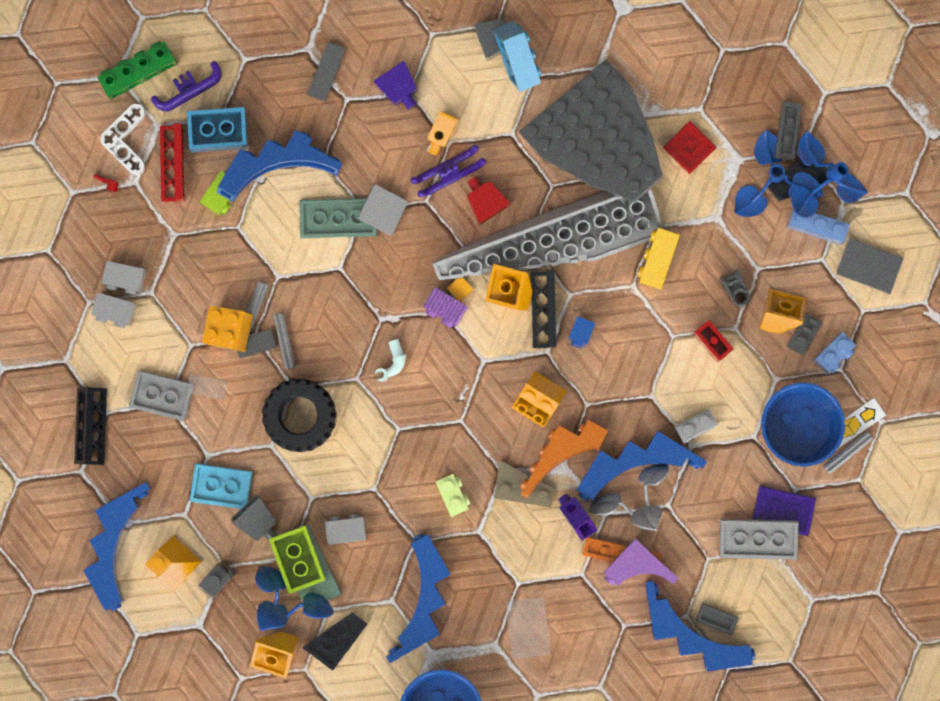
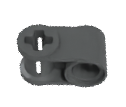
(734, 288)

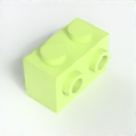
(452, 496)

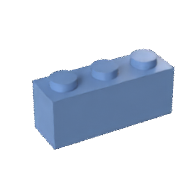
(819, 227)

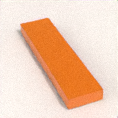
(606, 550)

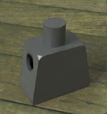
(487, 38)
(255, 520)
(217, 579)

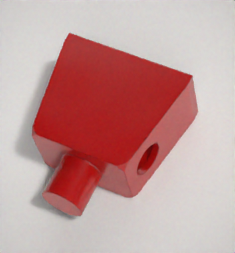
(485, 200)

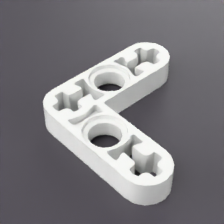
(118, 143)

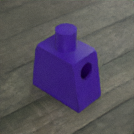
(398, 85)
(577, 517)

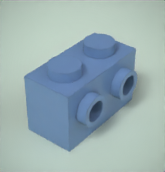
(834, 352)

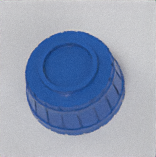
(803, 424)
(441, 686)

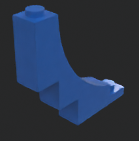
(659, 451)
(114, 519)
(668, 625)
(422, 627)

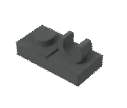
(804, 334)

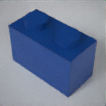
(581, 332)

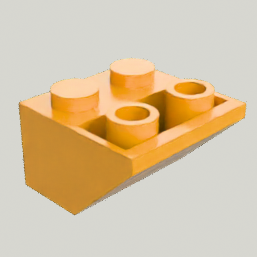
(539, 399)

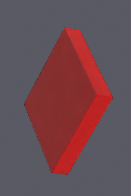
(689, 147)

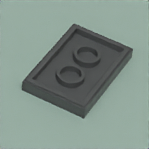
(869, 266)

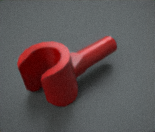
(111, 184)

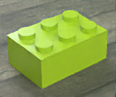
(297, 559)

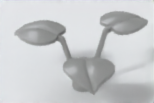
(644, 517)

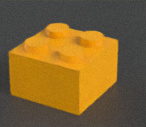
(227, 328)

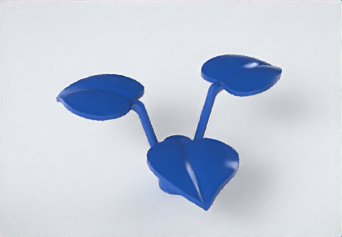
(848, 187)
(749, 200)
(274, 616)

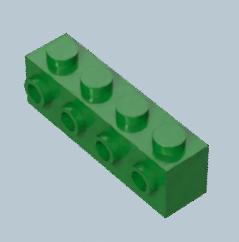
(136, 70)

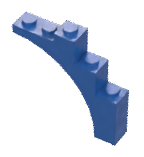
(273, 156)

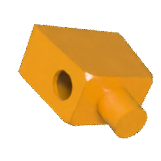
(446, 124)

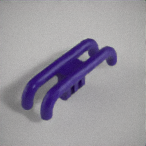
(188, 89)
(448, 172)

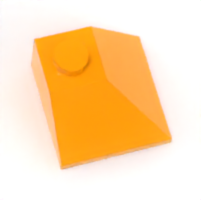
(509, 288)
(782, 311)
(173, 562)
(274, 653)

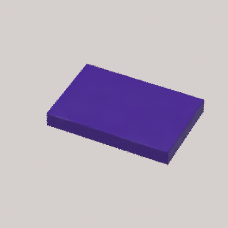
(783, 505)

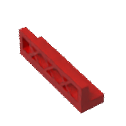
(178, 161)

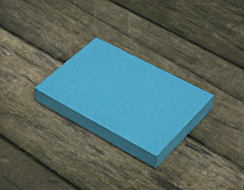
(220, 486)

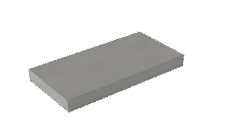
(758, 538)

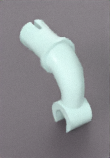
(399, 360)

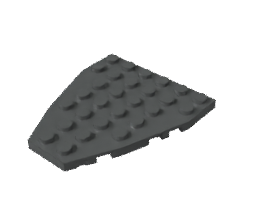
(598, 135)

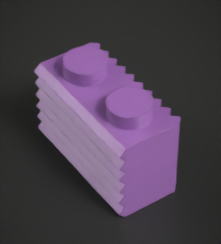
(444, 307)

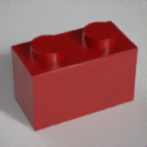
(713, 341)

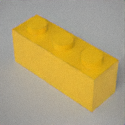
(658, 257)

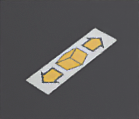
(861, 420)

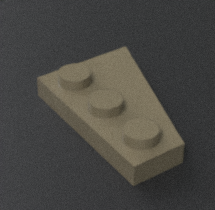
(509, 483)

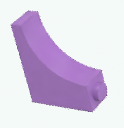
(634, 561)

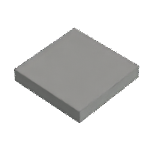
(382, 210)

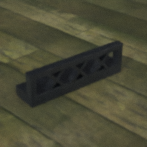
(551, 313)
(86, 426)

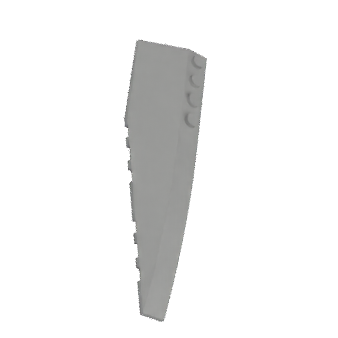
(565, 235)

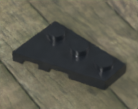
(780, 189)
(336, 641)

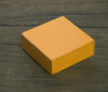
(460, 289)

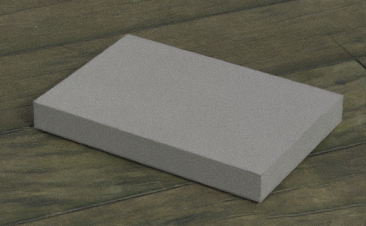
(160, 396)

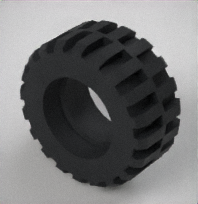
(325, 415)

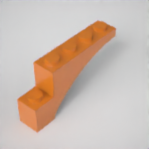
(562, 447)

